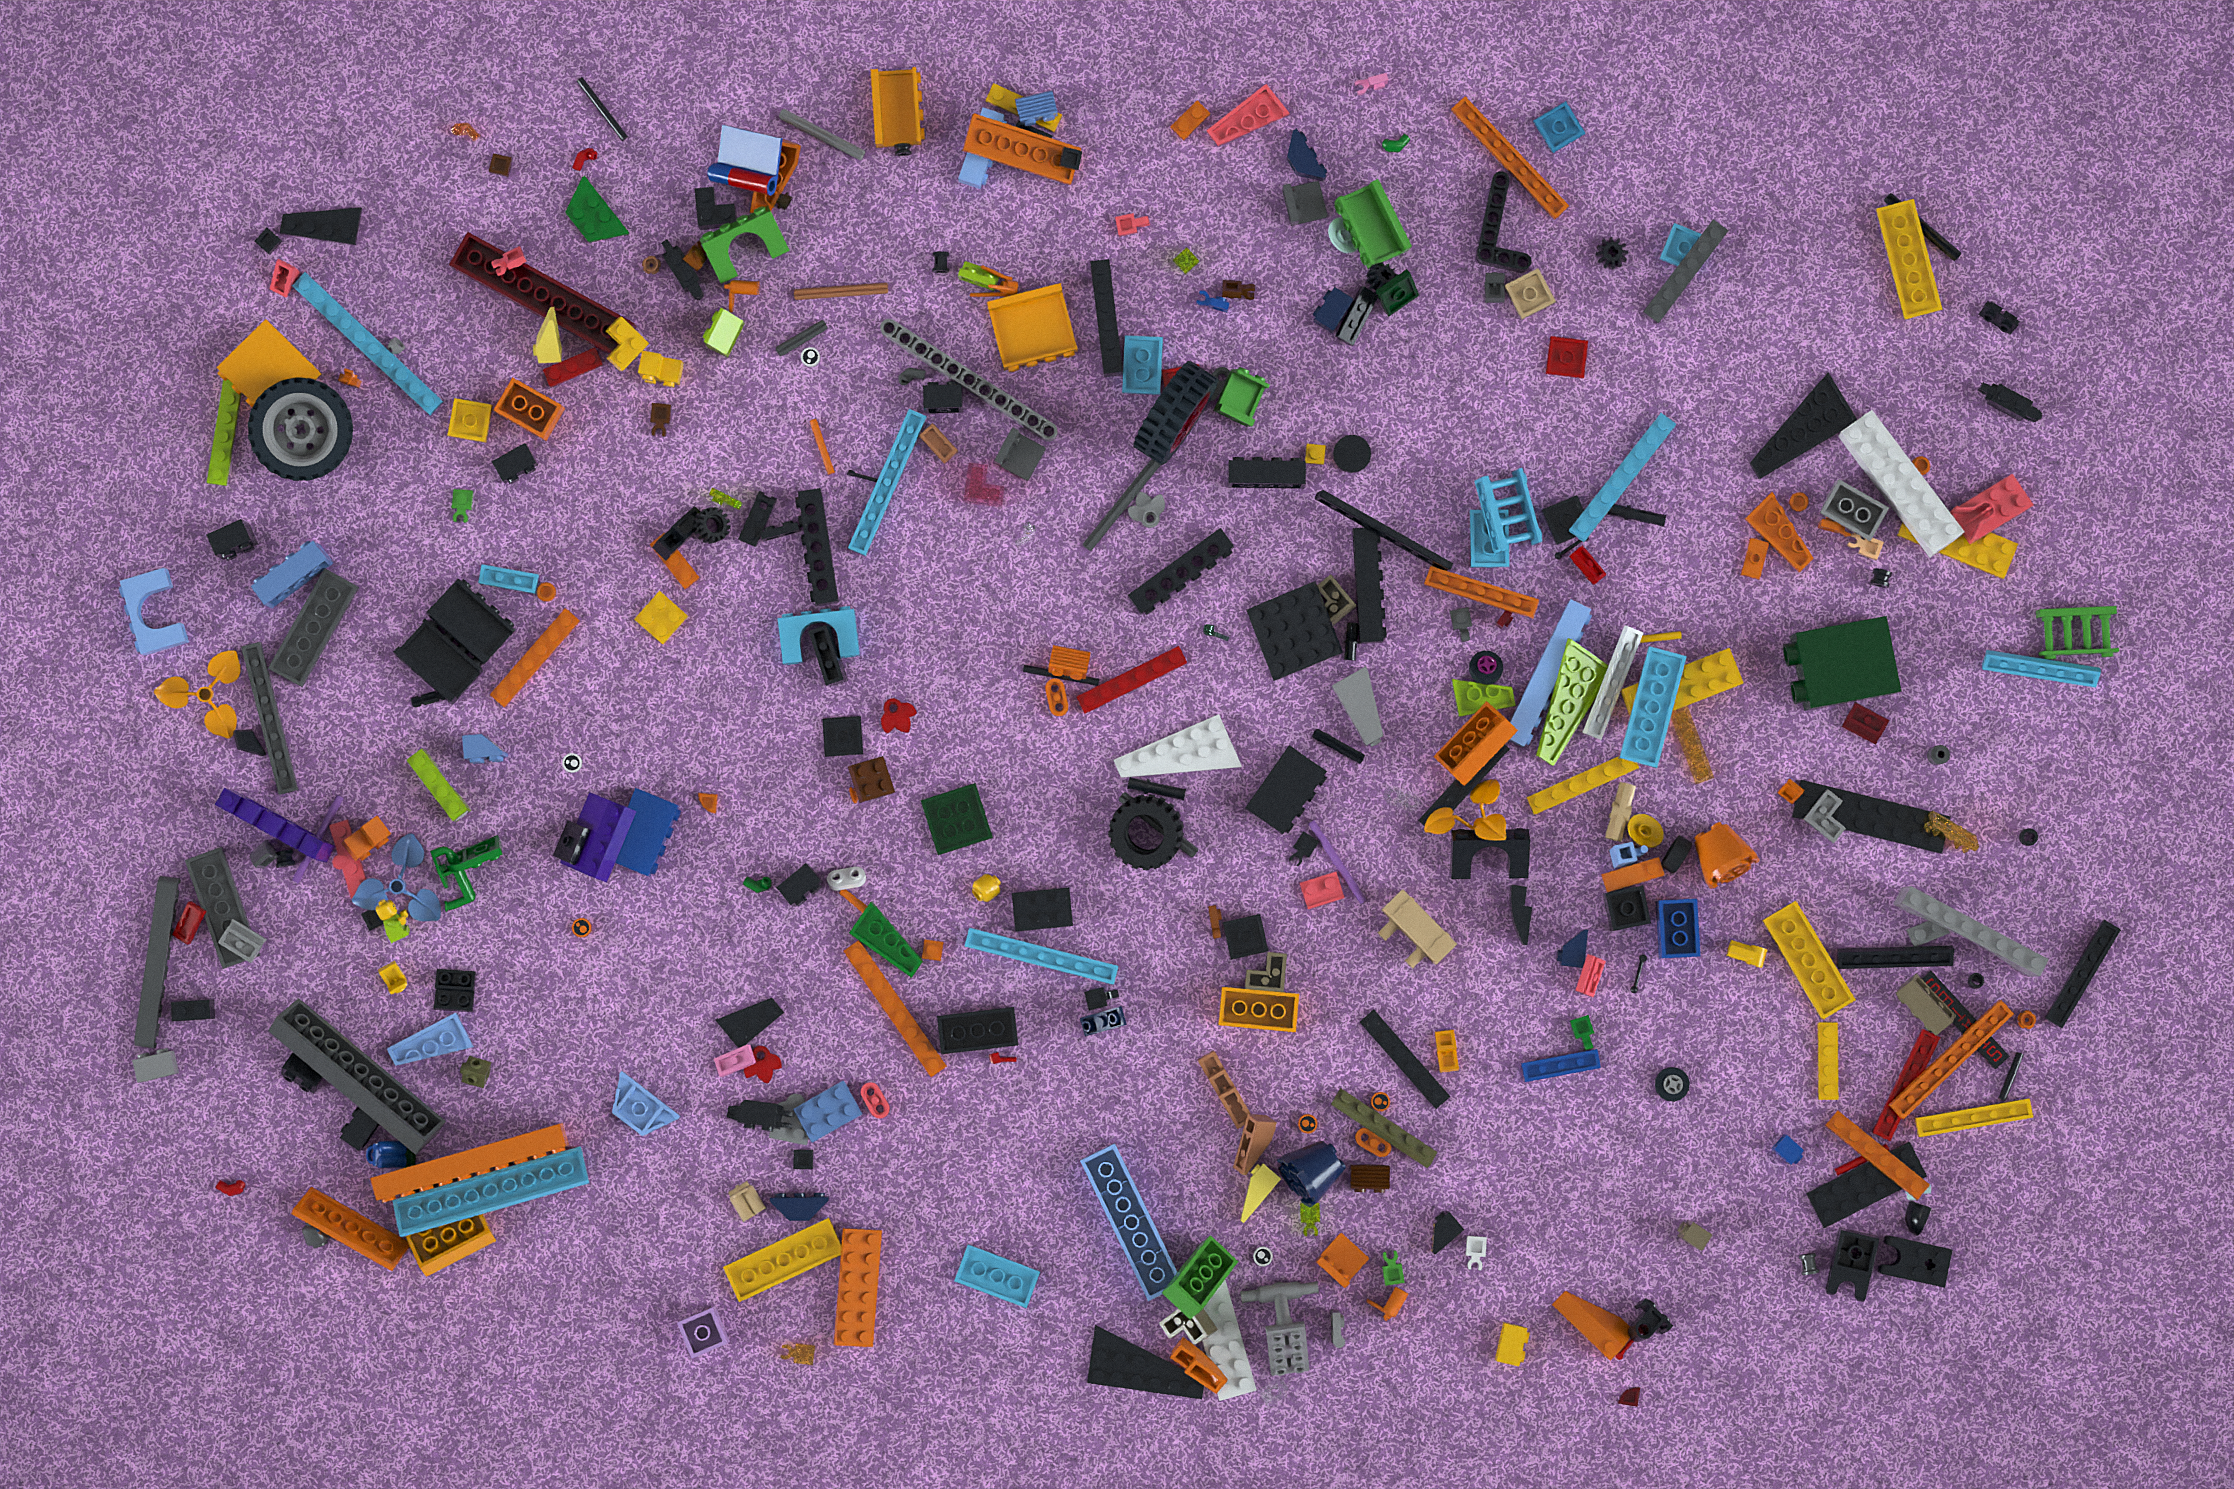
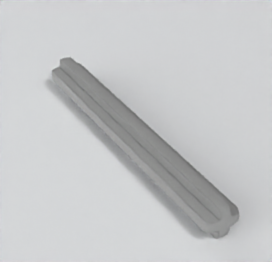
(821, 134)

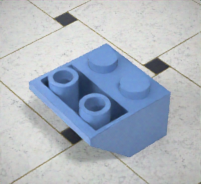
(480, 747)

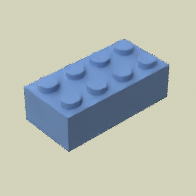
(291, 574)

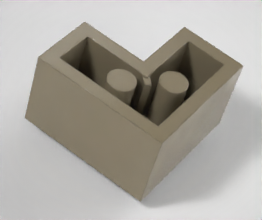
(1338, 601)
(1272, 978)
(1196, 1328)

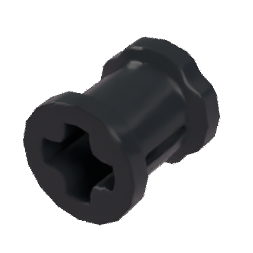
(940, 262)

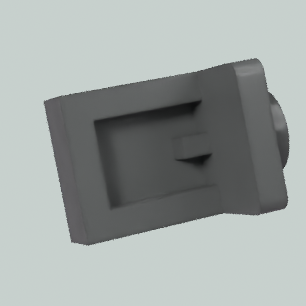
(1494, 287)

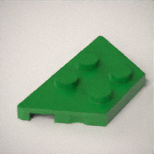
(593, 215)

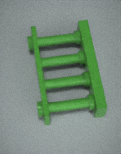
(2085, 615)

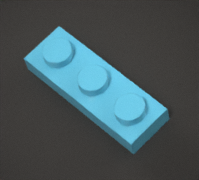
(508, 579)

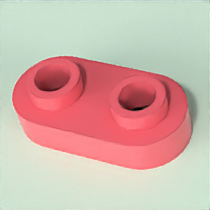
(875, 1100)

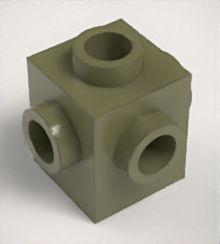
(475, 1071)

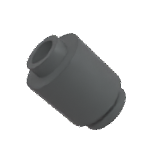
(1933, 757)

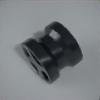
(1881, 578)
(285, 859)

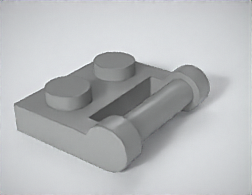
(1337, 1323)

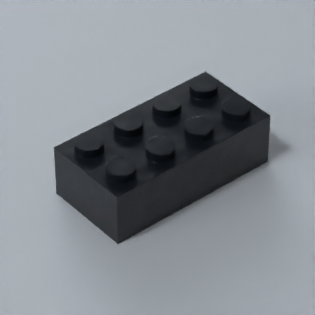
(1266, 474)
(977, 1030)

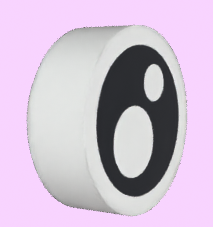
(810, 357)
(572, 763)
(1262, 1256)

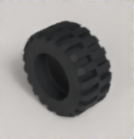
(1164, 814)

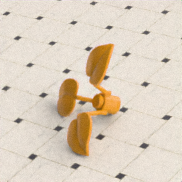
(221, 720)
(1489, 828)

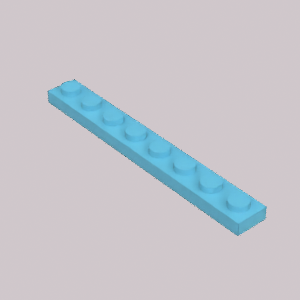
(1622, 477)
(887, 482)
(1041, 956)

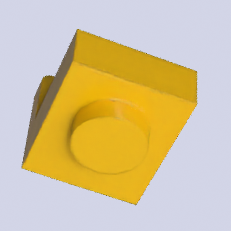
(393, 977)

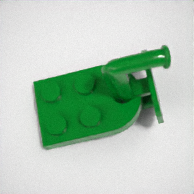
(460, 861)

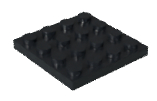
(1294, 631)

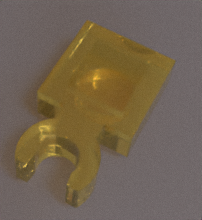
(802, 1353)

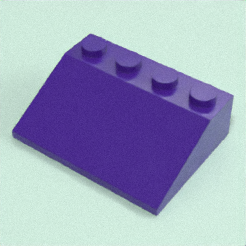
(608, 829)

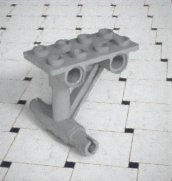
(1287, 1338)

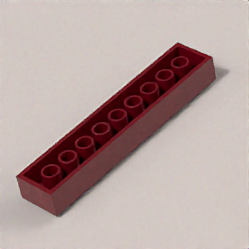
(537, 293)

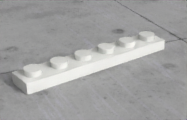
(1612, 682)

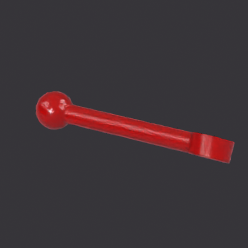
(1619, 1355)

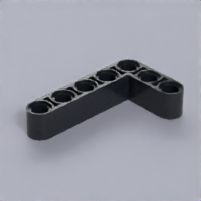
(1494, 227)

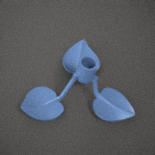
(407, 853)

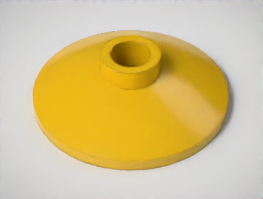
(1649, 826)

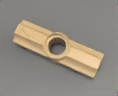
(1620, 812)

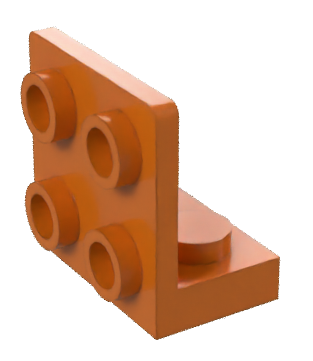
(1342, 1259)

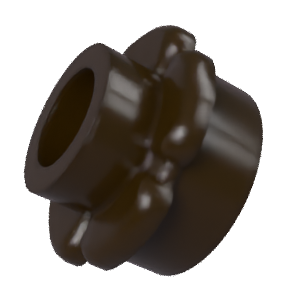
(784, 201)

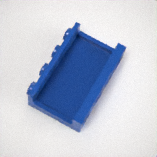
(647, 832)

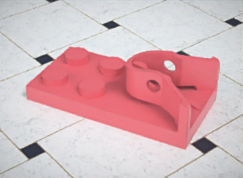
(1991, 508)

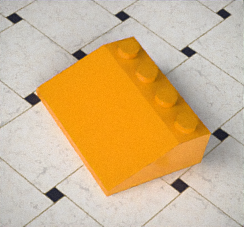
(449, 1243)

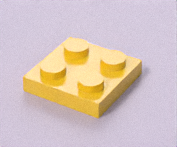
(470, 420)
(661, 617)

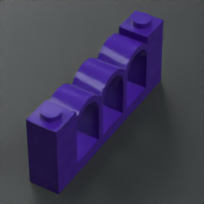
(275, 825)

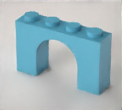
(792, 628)

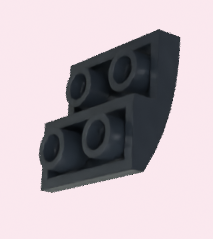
(454, 990)

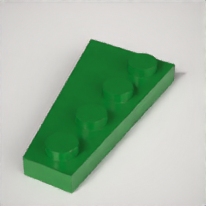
(883, 938)

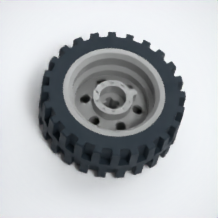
(271, 445)

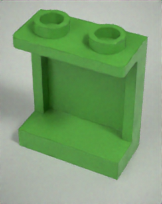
(1241, 396)

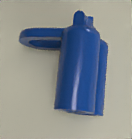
(387, 1154)

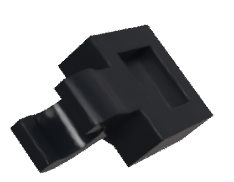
(1097, 998)

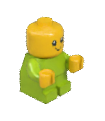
(393, 922)

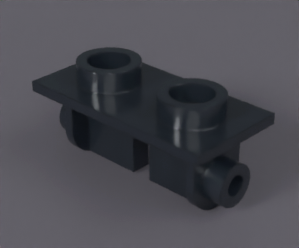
(2006, 322)

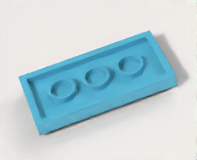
(997, 1276)

